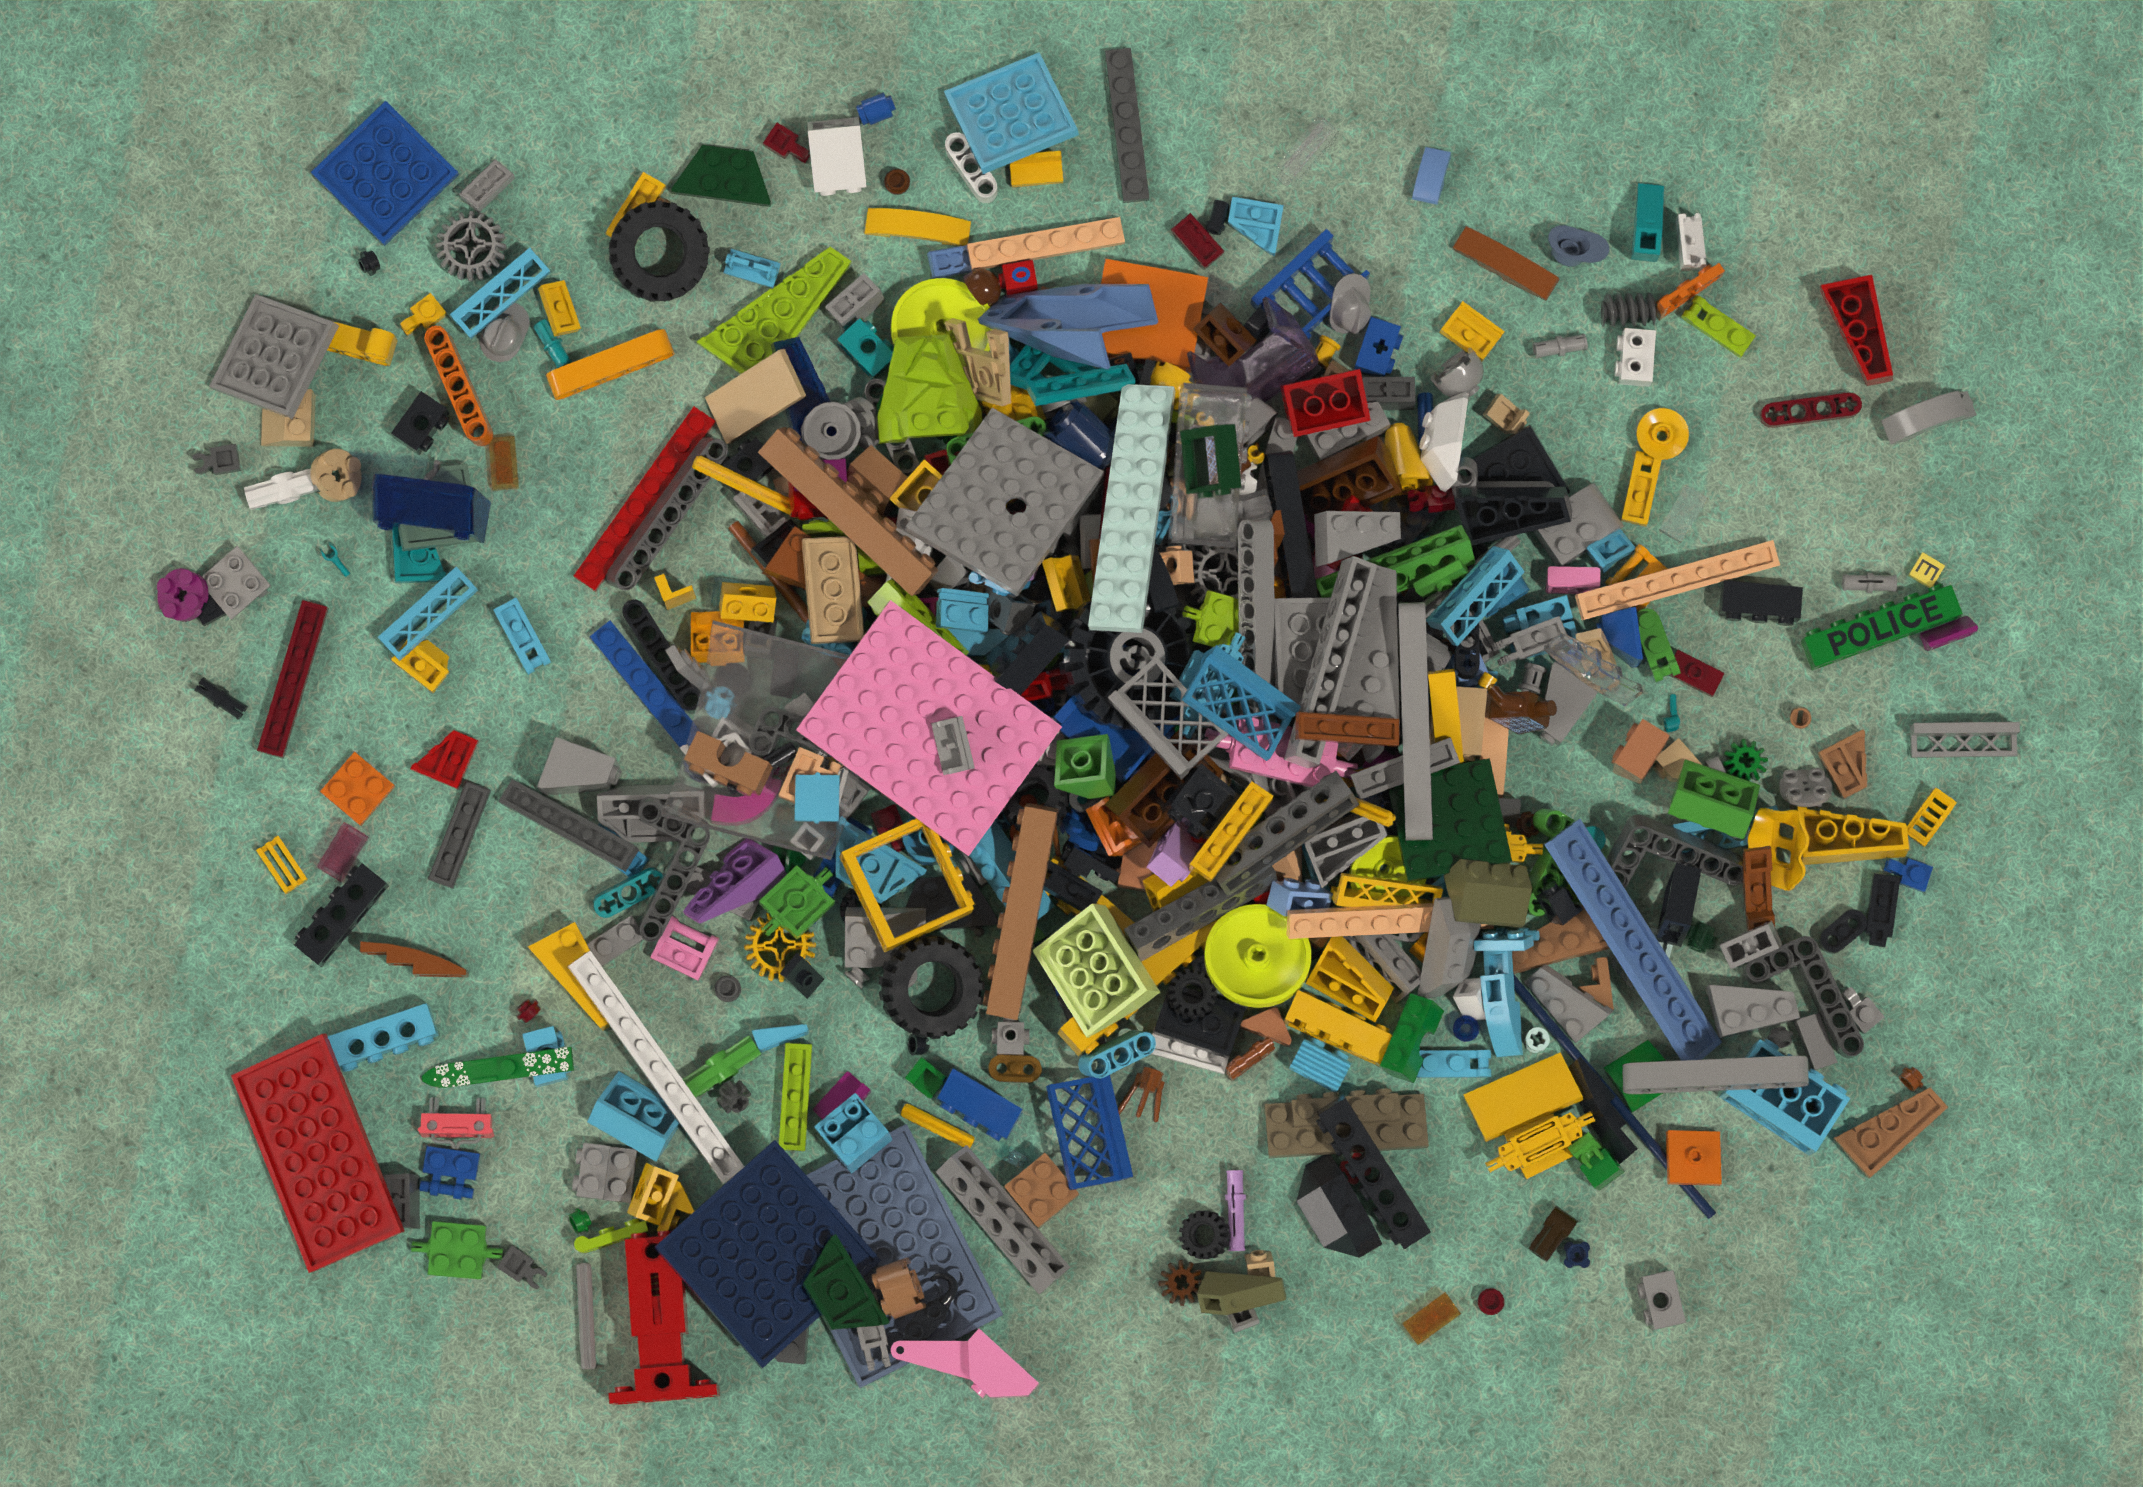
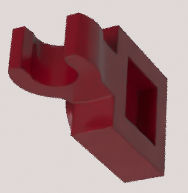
(784, 141)
(886, 820)

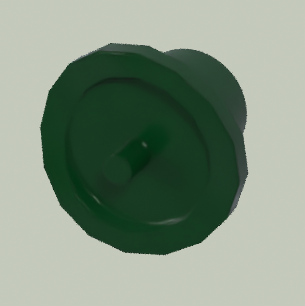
(789, 858)

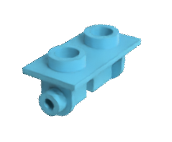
(751, 268)

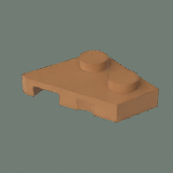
(1847, 764)

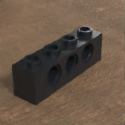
(321, 951)

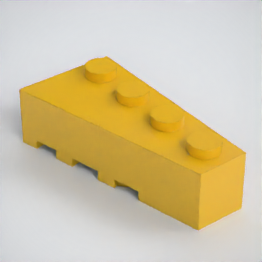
(1851, 838)
(556, 954)
(1338, 1028)

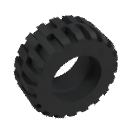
(966, 987)

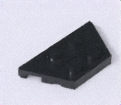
(938, 900)

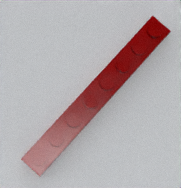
(643, 498)

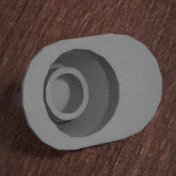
(1350, 304)
(505, 334)

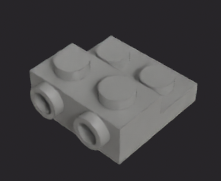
(605, 1173)

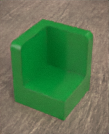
(925, 1078)
(1603, 1170)

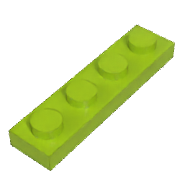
(795, 1097)

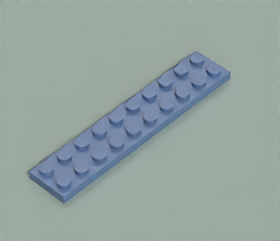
(1632, 942)

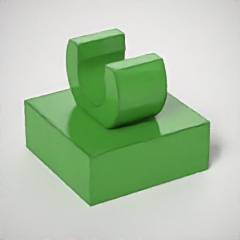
(1586, 1148)

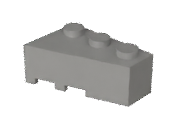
(1352, 532)

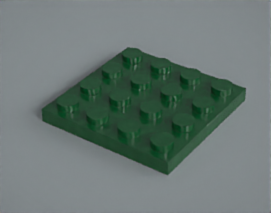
(1464, 822)

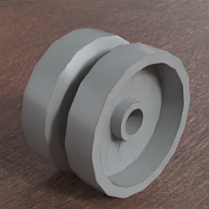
(843, 422)

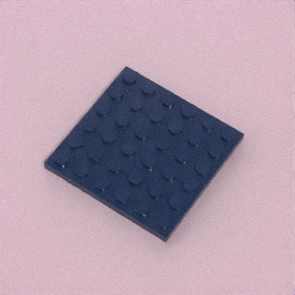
(755, 1248)

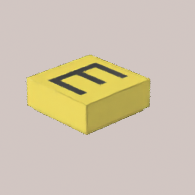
(1926, 570)

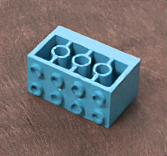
(1789, 1115)

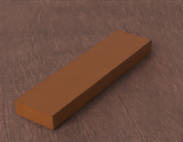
(1347, 729)

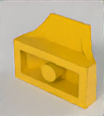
(425, 664)

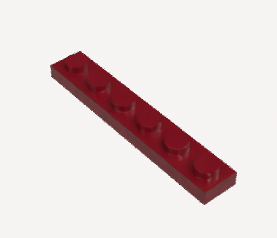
(292, 679)

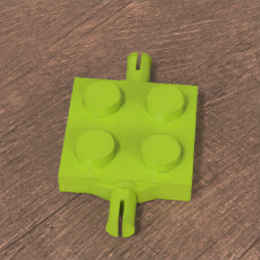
(1215, 620)

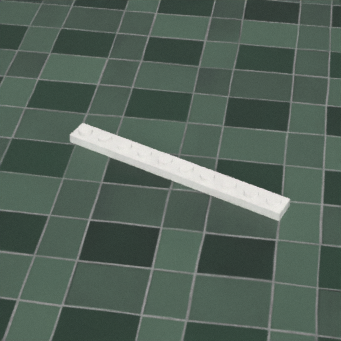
(656, 1066)

